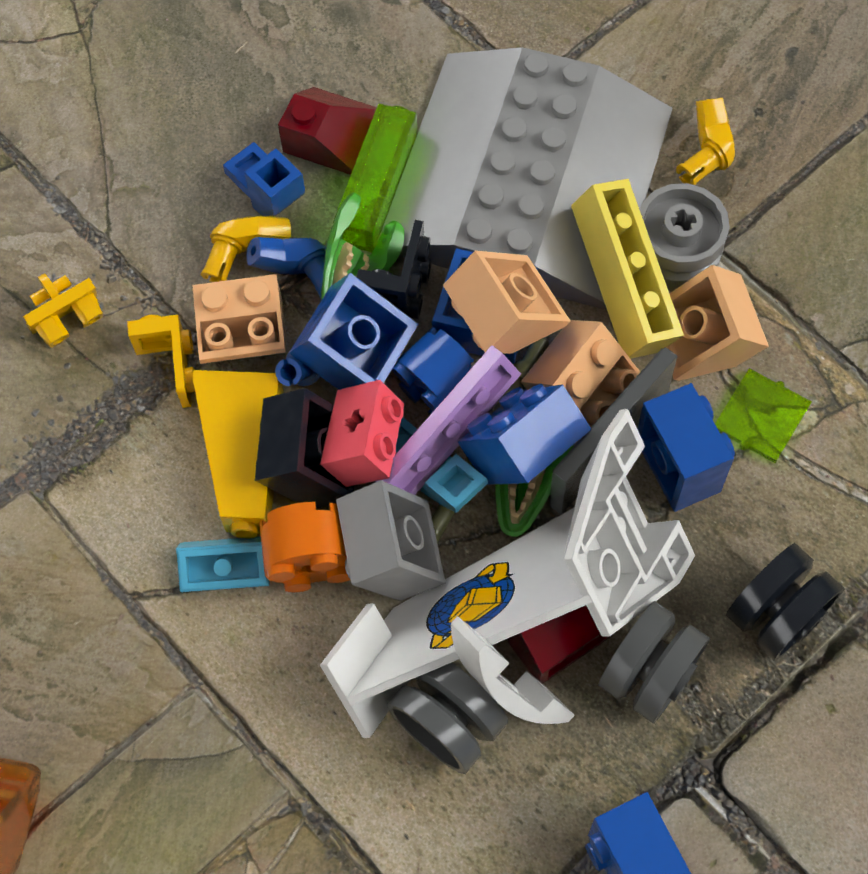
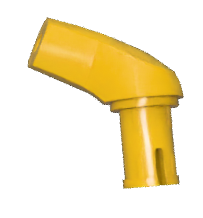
(715, 142)
(234, 237)

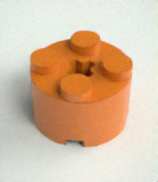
(303, 546)

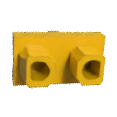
(46, 318)

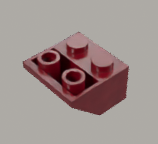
(557, 643)

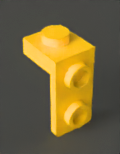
(163, 334)

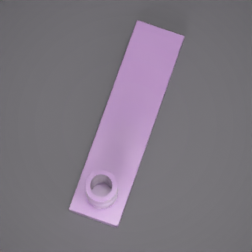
(449, 421)

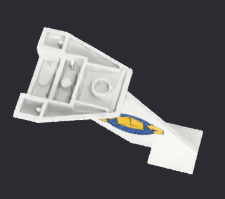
(588, 556)

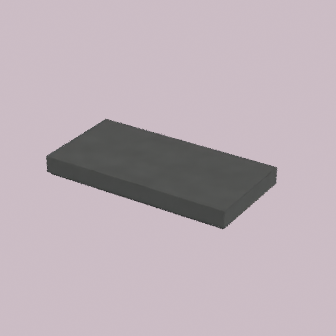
(648, 384)

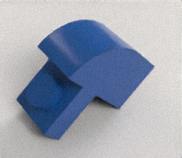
(266, 179)

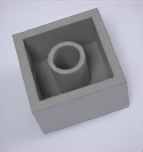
(389, 541)

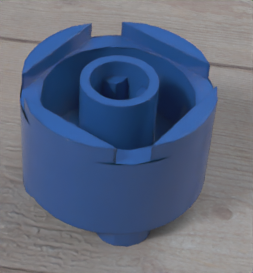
(432, 368)

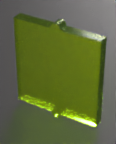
(762, 415)

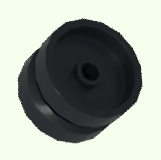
(791, 607)

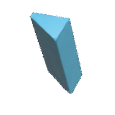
(220, 564)

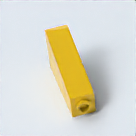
(230, 422)

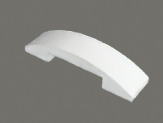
(525, 698)

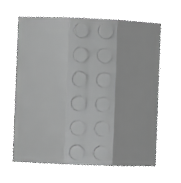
(512, 150)

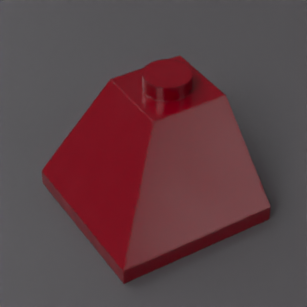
(325, 128)

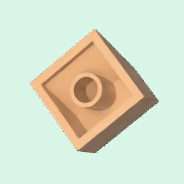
(504, 301)
(716, 324)

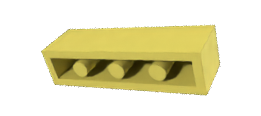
(626, 268)

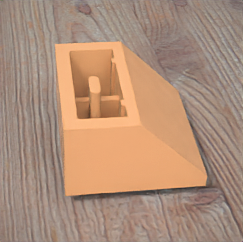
(239, 319)
(587, 364)

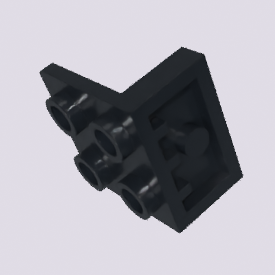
(404, 289)

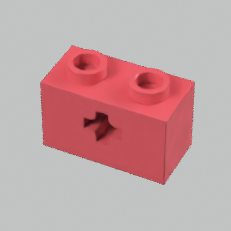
(362, 433)

